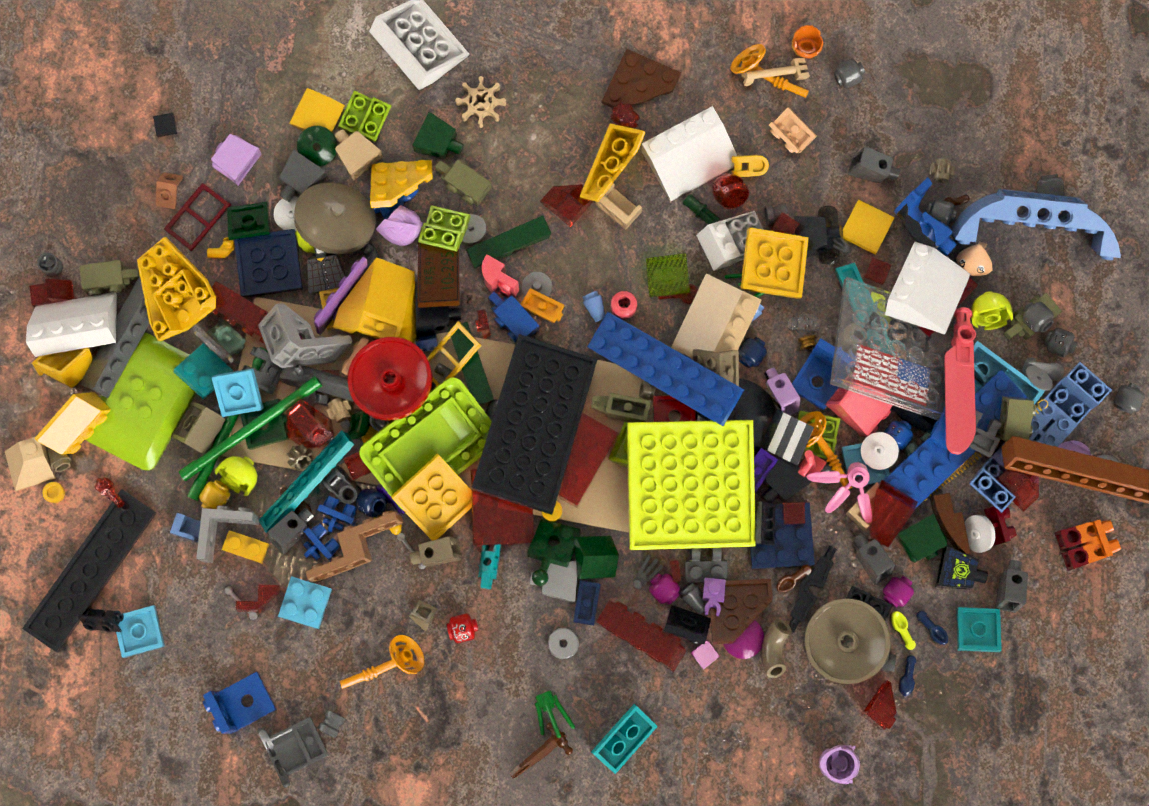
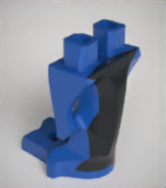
(922, 225)

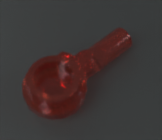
(685, 297)
(106, 488)

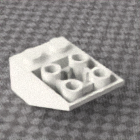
(726, 239)

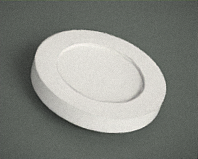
(284, 214)
(879, 450)
(979, 533)

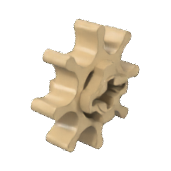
(480, 109)

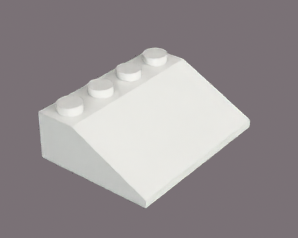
(418, 42)
(690, 153)
(927, 289)
(72, 324)

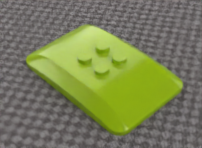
(145, 405)
(445, 425)

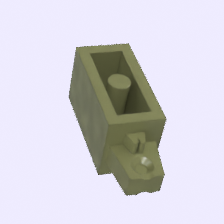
(464, 181)
(106, 276)
(1019, 327)
(622, 407)
(1016, 418)

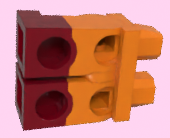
(1094, 543)

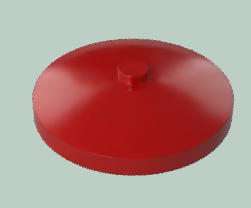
(389, 378)

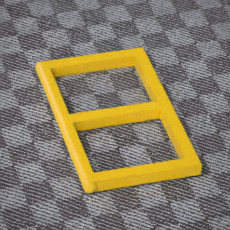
(459, 365)

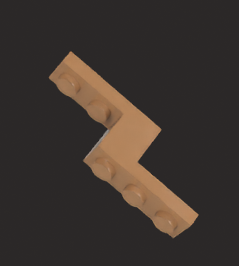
(354, 546)

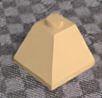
(29, 464)

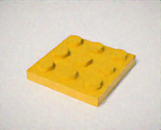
(774, 263)
(434, 498)

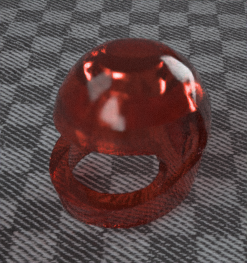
(729, 191)

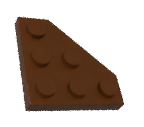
(639, 80)
(741, 606)

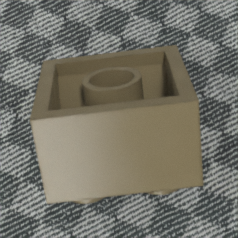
(198, 427)

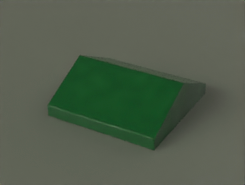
(248, 220)
(596, 557)

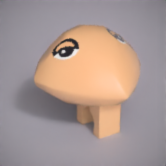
(975, 260)

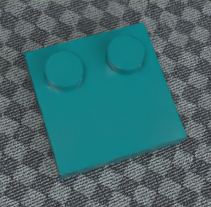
(200, 368)
(978, 629)

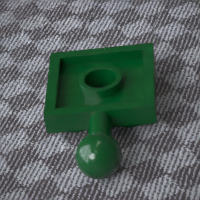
(273, 434)
(557, 555)

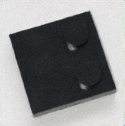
(687, 625)

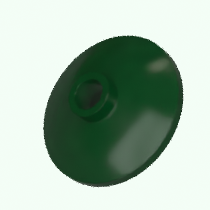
(319, 135)

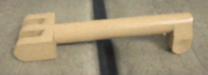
(793, 69)

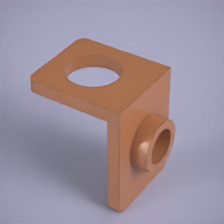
(167, 190)

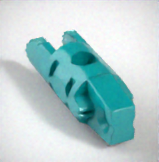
(488, 572)

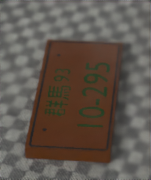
(438, 277)

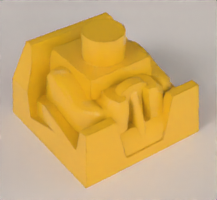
(66, 366)

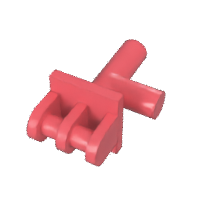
(811, 464)

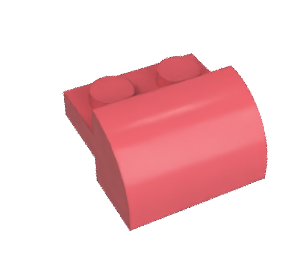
(495, 277)

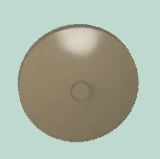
(334, 218)
(847, 641)

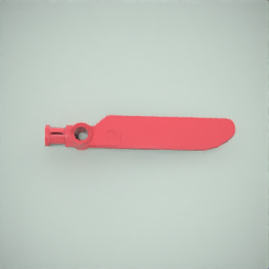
(960, 384)

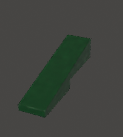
(510, 241)
(473, 369)

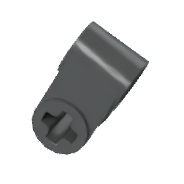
(340, 484)

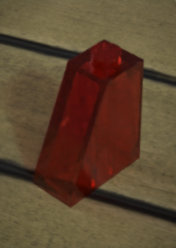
(890, 513)

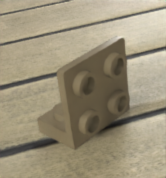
(722, 363)

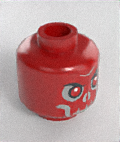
(462, 628)

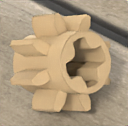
(339, 410)

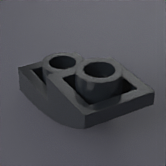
(881, 606)

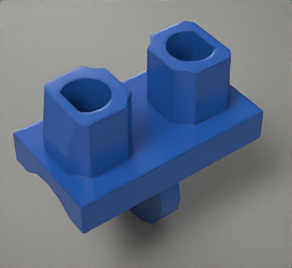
(346, 516)
(315, 535)

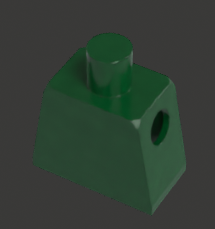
(436, 138)

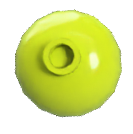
(991, 311)
(238, 474)

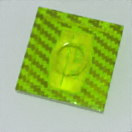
(667, 275)

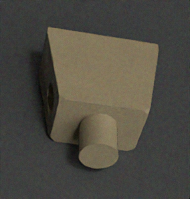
(444, 550)

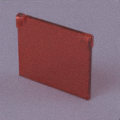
(499, 520)

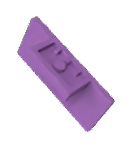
(325, 316)

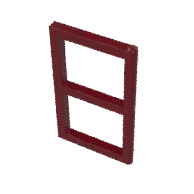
(185, 208)

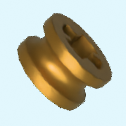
(807, 342)

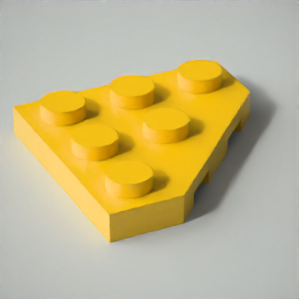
(397, 179)

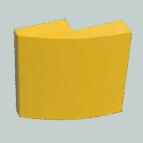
(316, 110)
(867, 226)

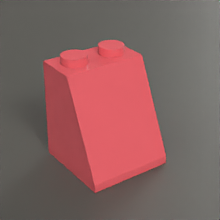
(858, 410)

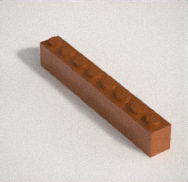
(1076, 469)

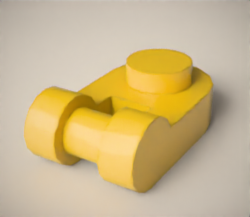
(756, 165)

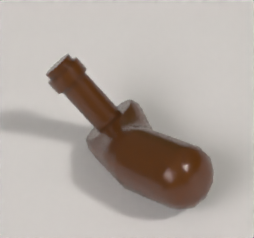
(958, 201)

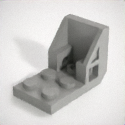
(282, 339)

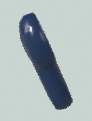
(936, 632)
(907, 682)

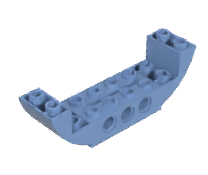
(1004, 207)
(1067, 406)

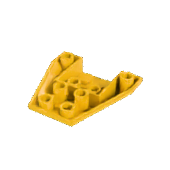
(173, 290)
(381, 303)

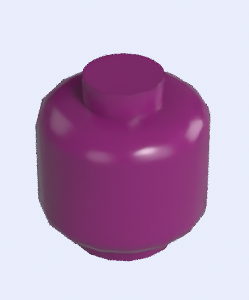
(664, 588)
(898, 591)

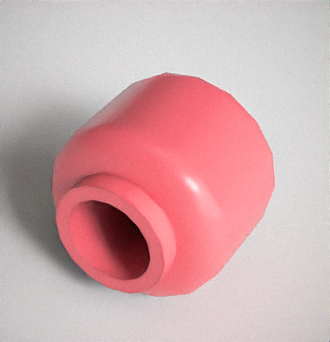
(623, 298)

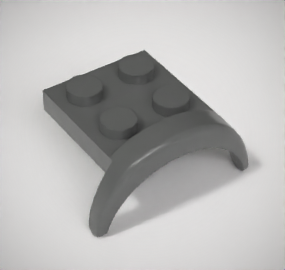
(294, 748)

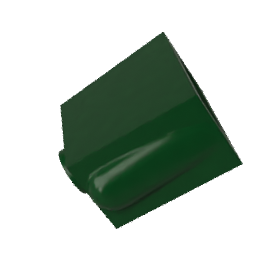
(922, 539)

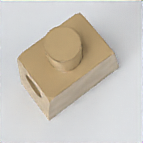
(356, 153)

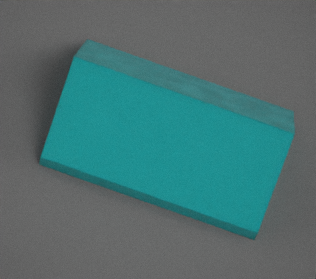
(624, 738)

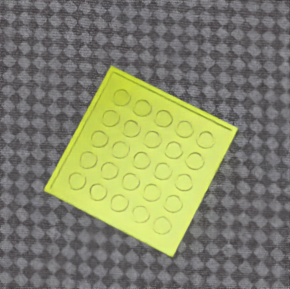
(691, 484)

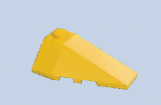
(614, 154)

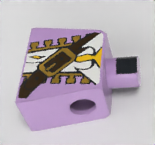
(782, 392)

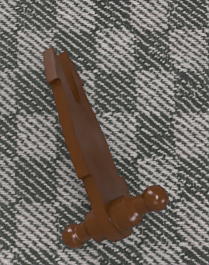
(543, 751)

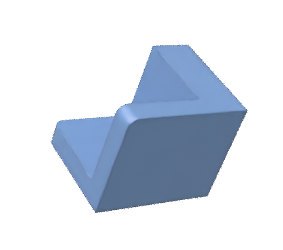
(186, 527)

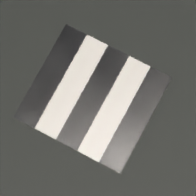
(786, 437)

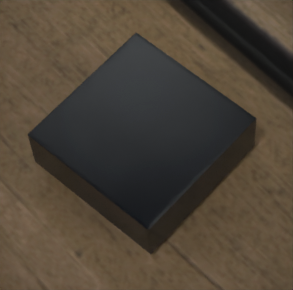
(165, 124)

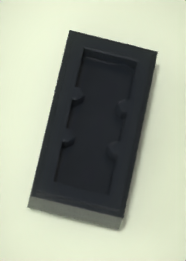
(765, 523)

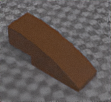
(950, 523)

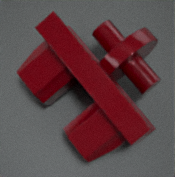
(1002, 532)

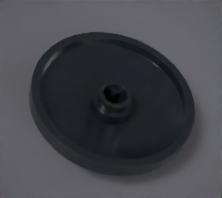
(753, 405)

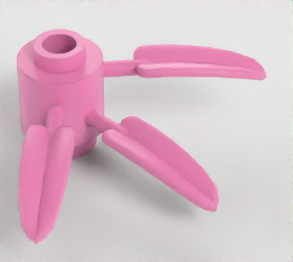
(859, 482)

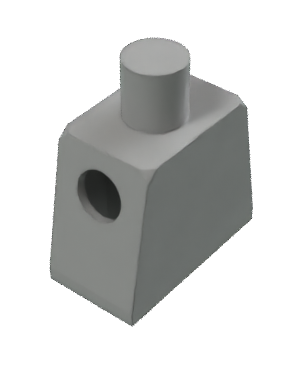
(561, 582)

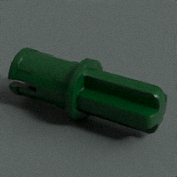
(700, 210)

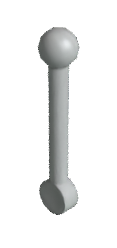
(401, 537)
(229, 591)

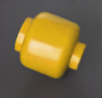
(214, 495)

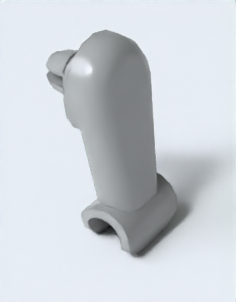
(1054, 370)

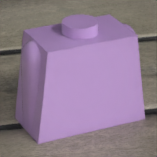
(235, 158)

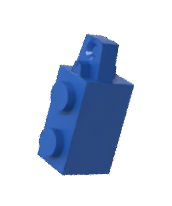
(513, 317)

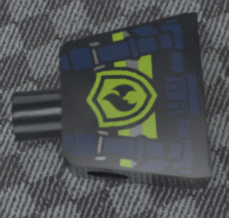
(958, 570)

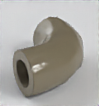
(773, 648)

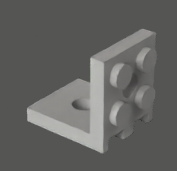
(208, 527)

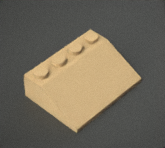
(716, 318)

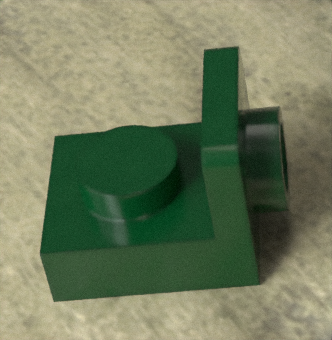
(359, 425)

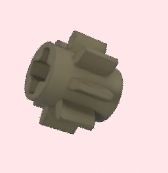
(942, 170)
(300, 457)

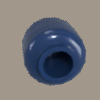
(752, 352)
(371, 502)

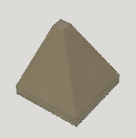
(423, 614)

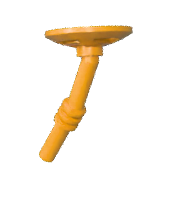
(751, 63)
(816, 436)
(399, 660)

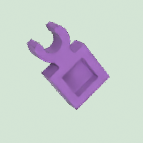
(713, 592)

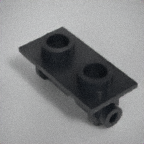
(100, 620)

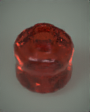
(625, 115)

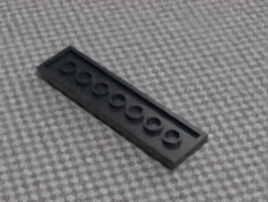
(89, 571)

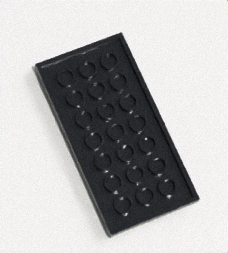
(534, 424)

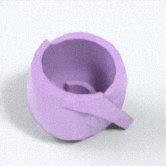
(401, 226)
(839, 764)

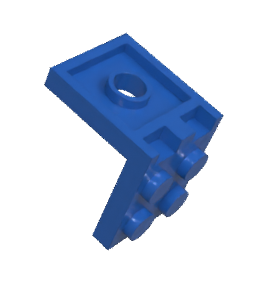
(817, 365)
(229, 710)

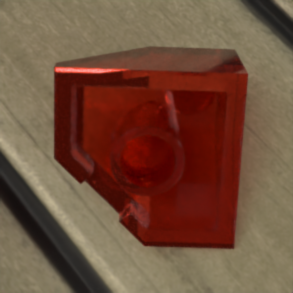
(566, 202)
(308, 425)
(1022, 486)
(881, 707)

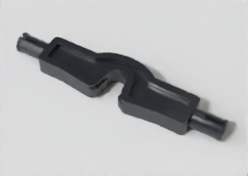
(817, 579)

